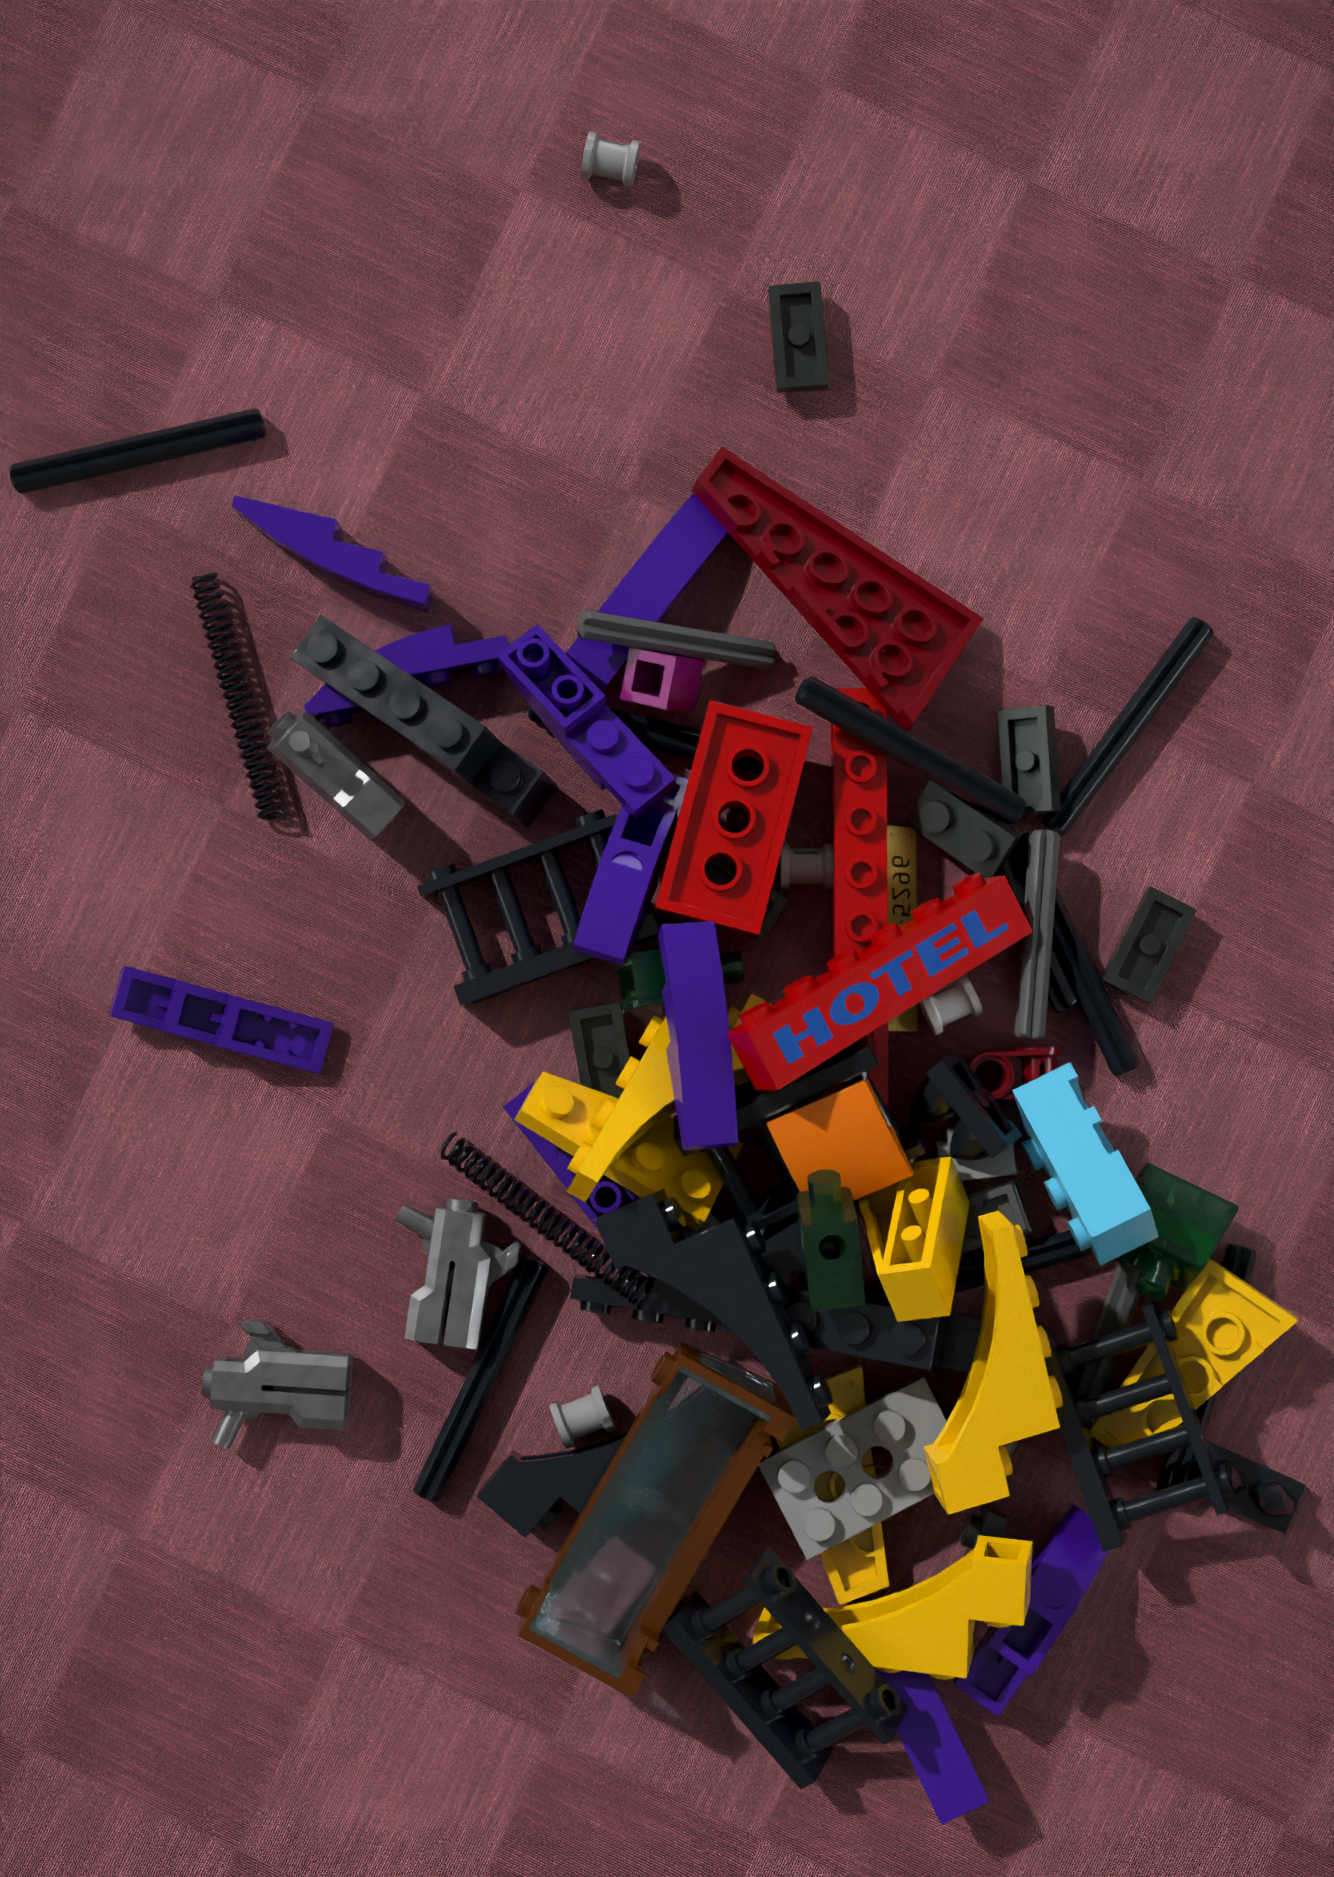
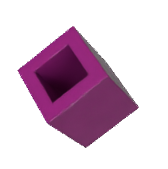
(661, 679)

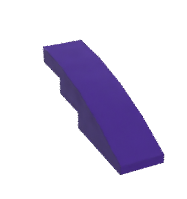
(318, 543)
(653, 584)
(221, 1019)
(697, 1029)
(935, 1747)

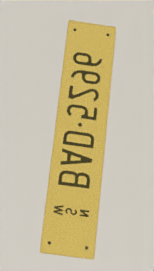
(901, 898)

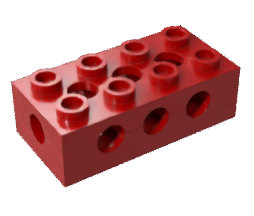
(713, 788)

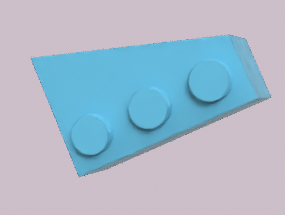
(1082, 1167)

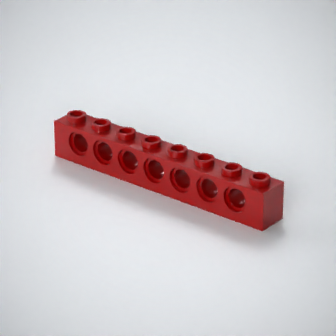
(860, 854)

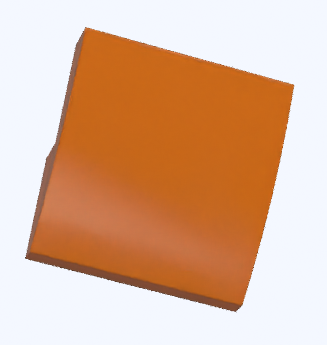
(842, 1135)

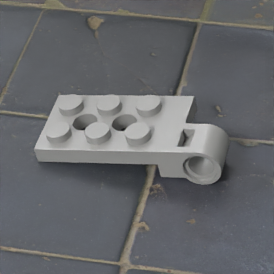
(897, 1421)

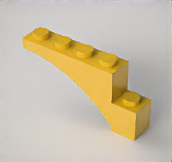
(642, 1104)
(1007, 1383)
(934, 1621)

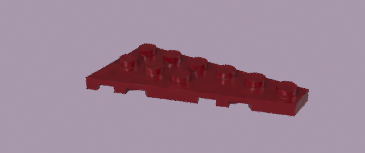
(864, 604)

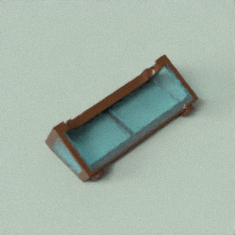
(654, 1516)

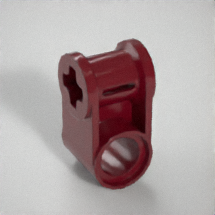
(1017, 1067)

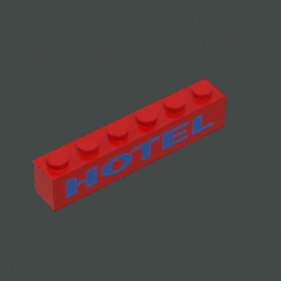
(878, 982)

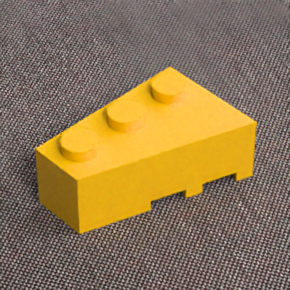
(918, 1238)

